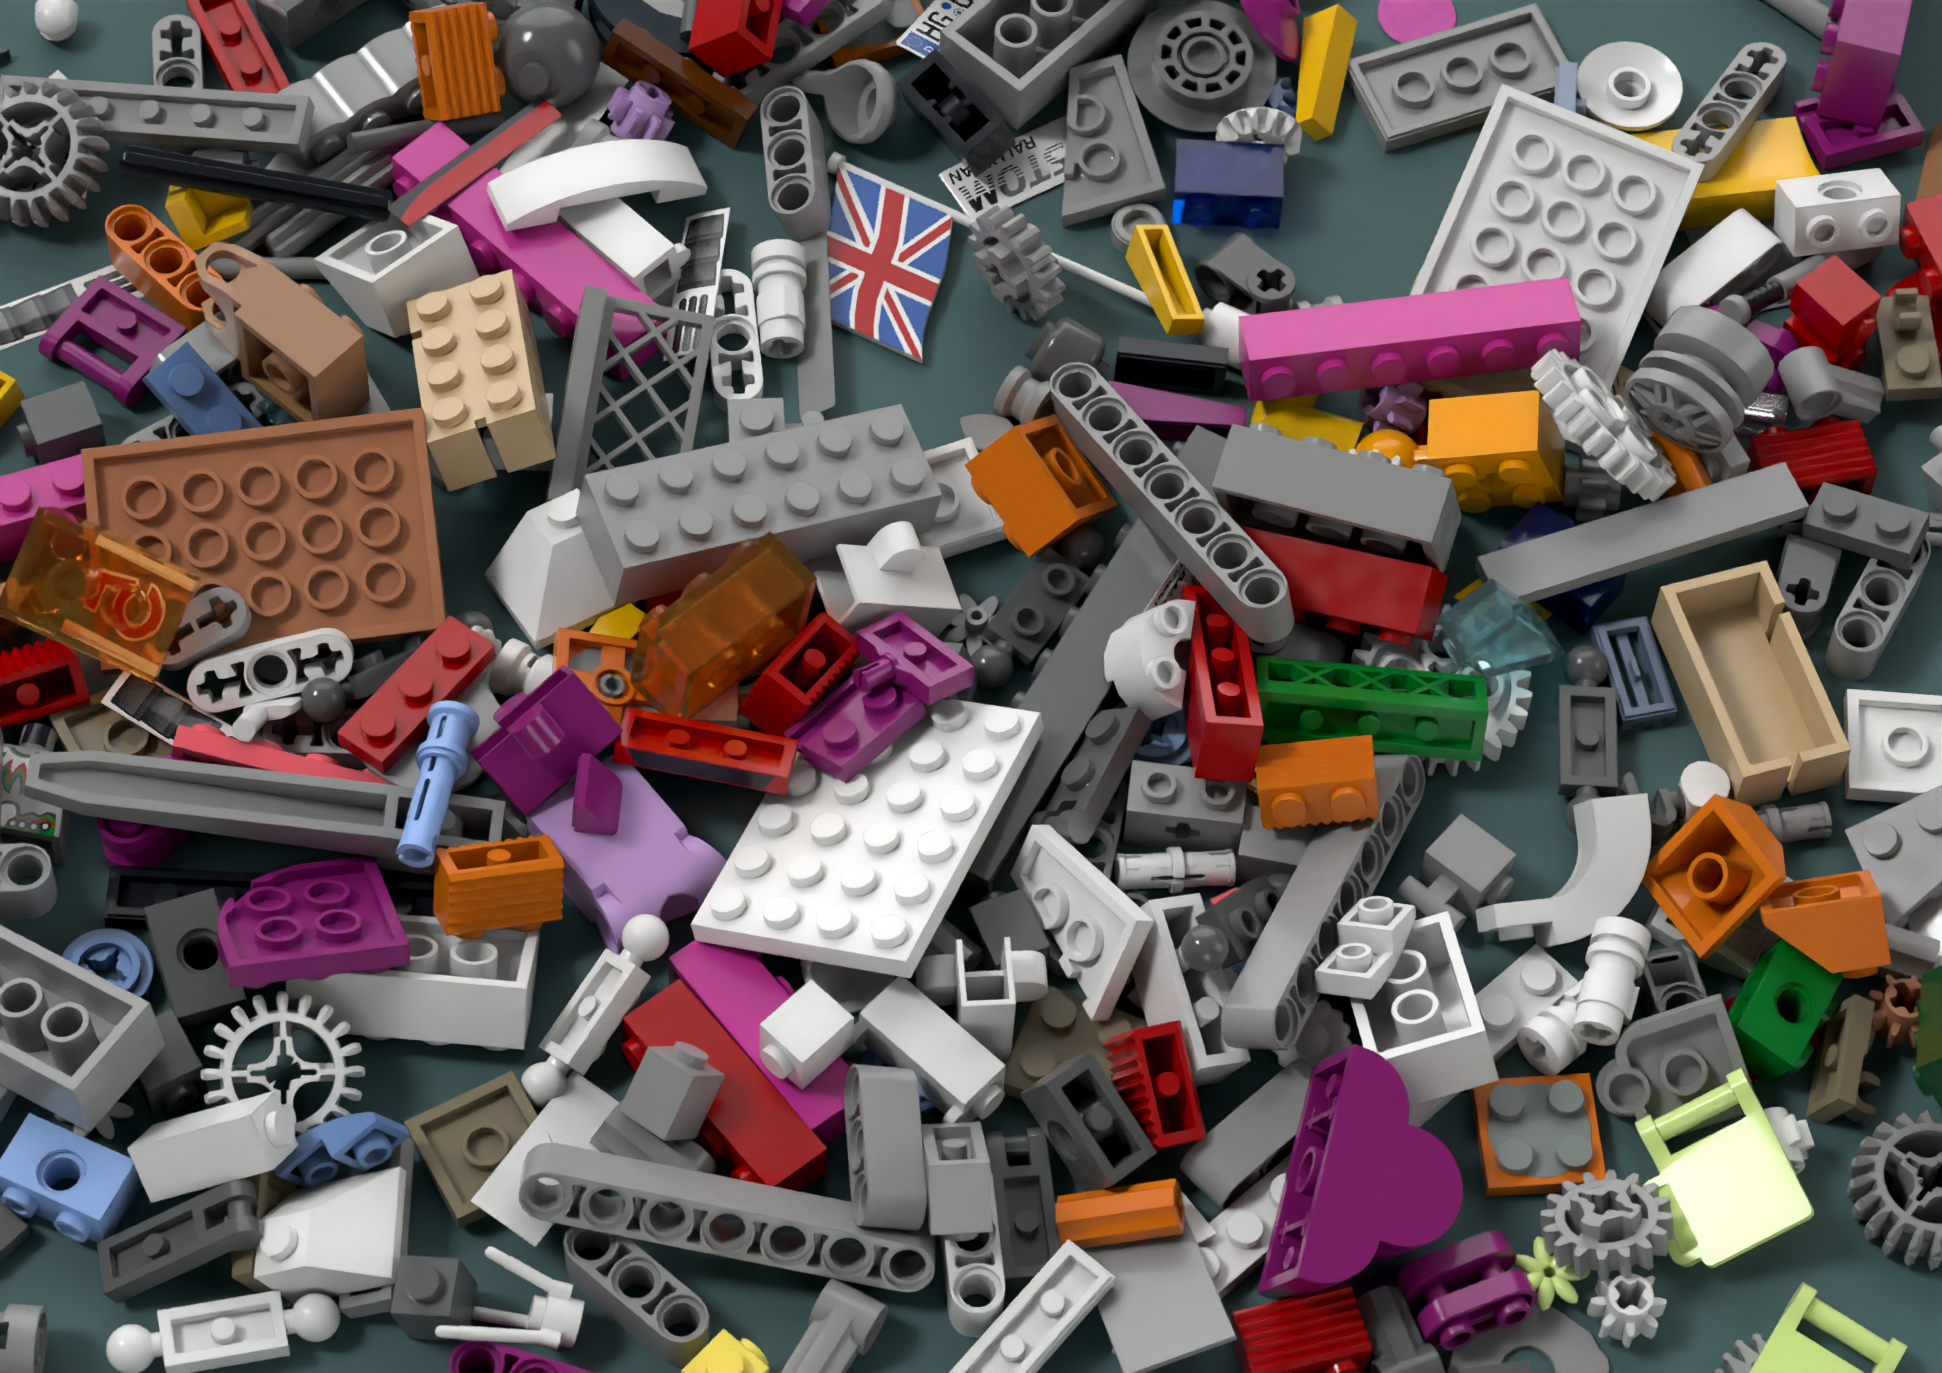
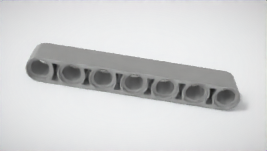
(1173, 503)
(1335, 872)
(699, 1228)

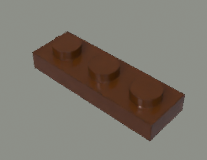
(692, 90)

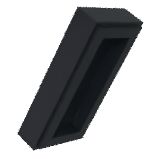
(1171, 365)

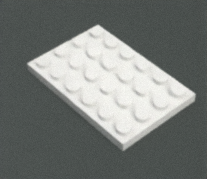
(1558, 201)
(871, 862)

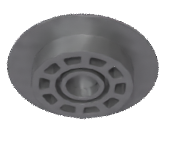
(1203, 49)

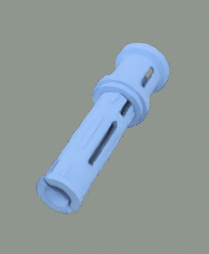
(440, 763)

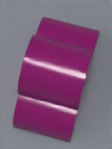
(1356, 1180)

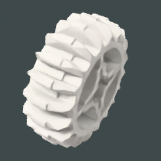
(282, 1031)

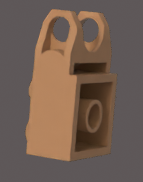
(285, 337)

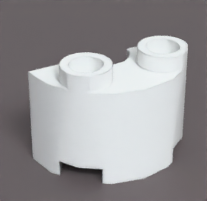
(1143, 659)

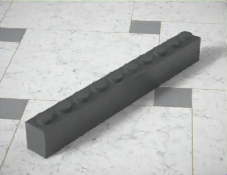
(1072, 678)

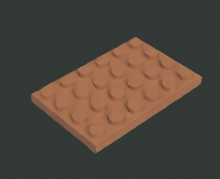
(295, 517)

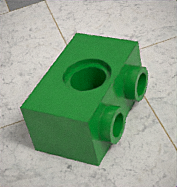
(1805, 994)

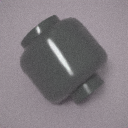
(1064, 344)

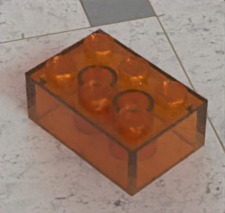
(722, 628)

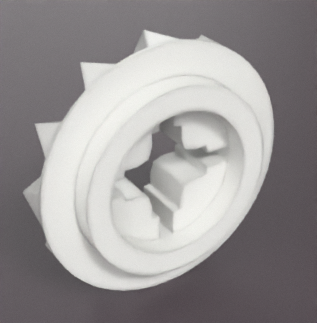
(1270, 125)

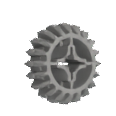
(71, 130)
(1897, 1158)

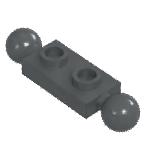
(1037, 607)
(326, 699)
(1586, 731)
(1233, 924)

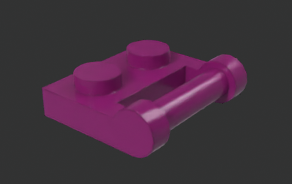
(120, 325)

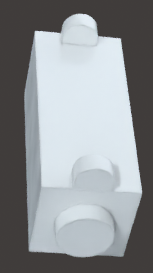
(627, 243)
(948, 1062)
(214, 1146)

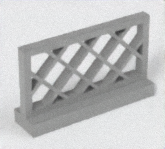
(585, 385)

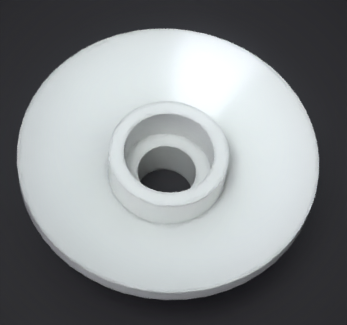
(1631, 71)

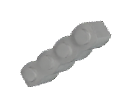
(359, 94)

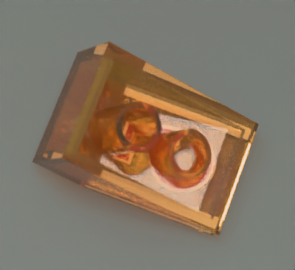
(97, 592)

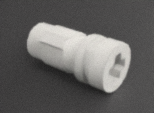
(779, 281)
(1608, 987)
(1549, 1038)

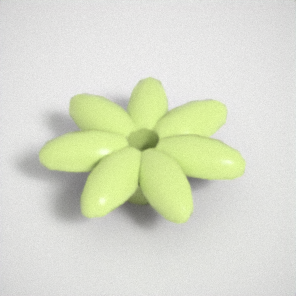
(1543, 1266)

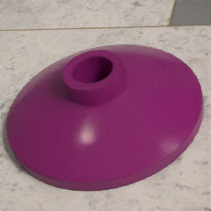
(1276, 25)

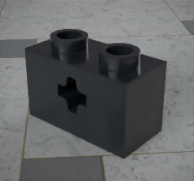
(955, 113)

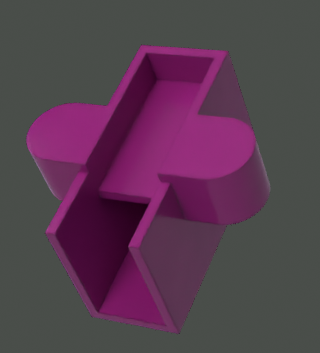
(543, 738)

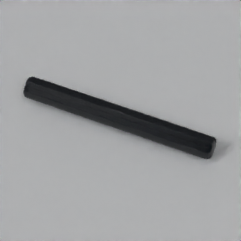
(255, 183)

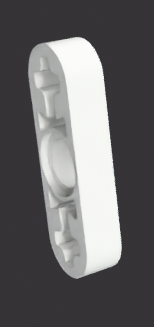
(743, 323)
(225, 667)

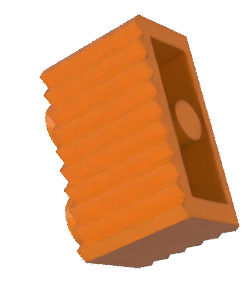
(457, 60)
(1317, 782)
(498, 886)

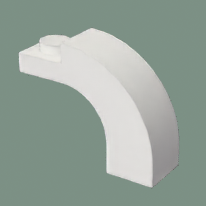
(1607, 873)

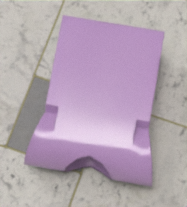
(640, 869)

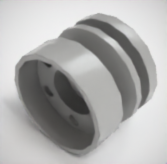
(1699, 379)

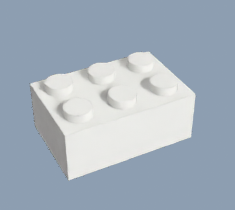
(1429, 1017)

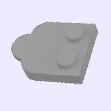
(1672, 1061)

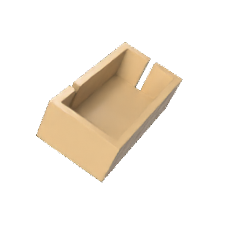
(478, 371)
(1750, 699)

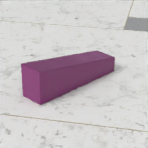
(1176, 415)

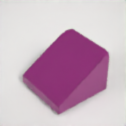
(596, 797)

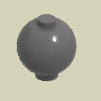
(548, 53)

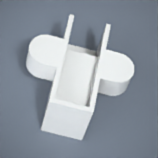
(890, 578)
(984, 999)

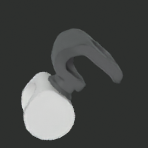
(1695, 788)

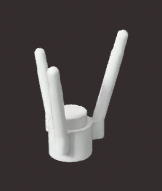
(550, 1321)

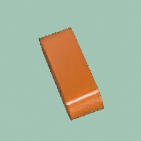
(152, 254)

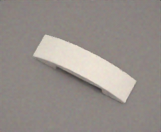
(593, 173)

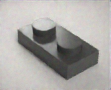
(1866, 525)

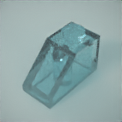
(1497, 632)

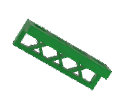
(1400, 722)

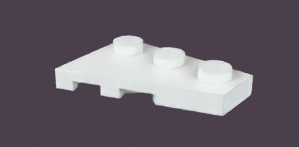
(1085, 913)

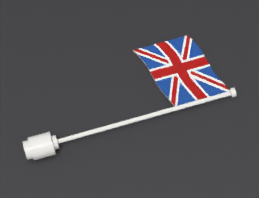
(892, 255)

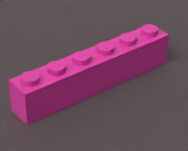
(544, 258)
(1407, 339)

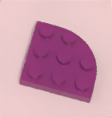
(311, 925)

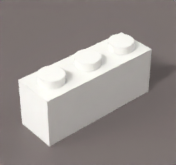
(1177, 992)

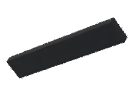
(140, 887)

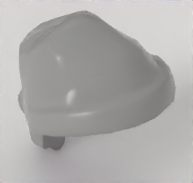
(857, 98)

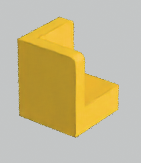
(207, 216)

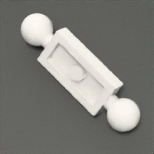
(595, 1010)
(223, 1333)

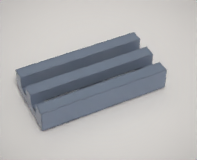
(1643, 711)

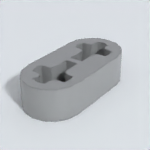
(213, 636)

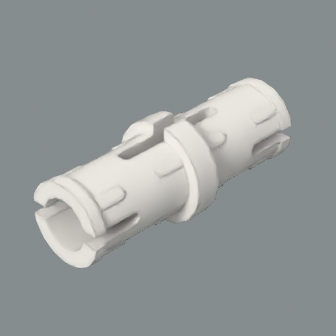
(1175, 869)

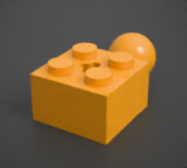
(1490, 445)

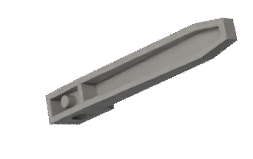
(252, 803)

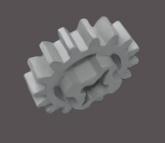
(1016, 263)
(1607, 1225)

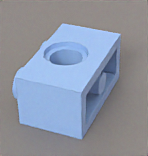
(48, 1153)

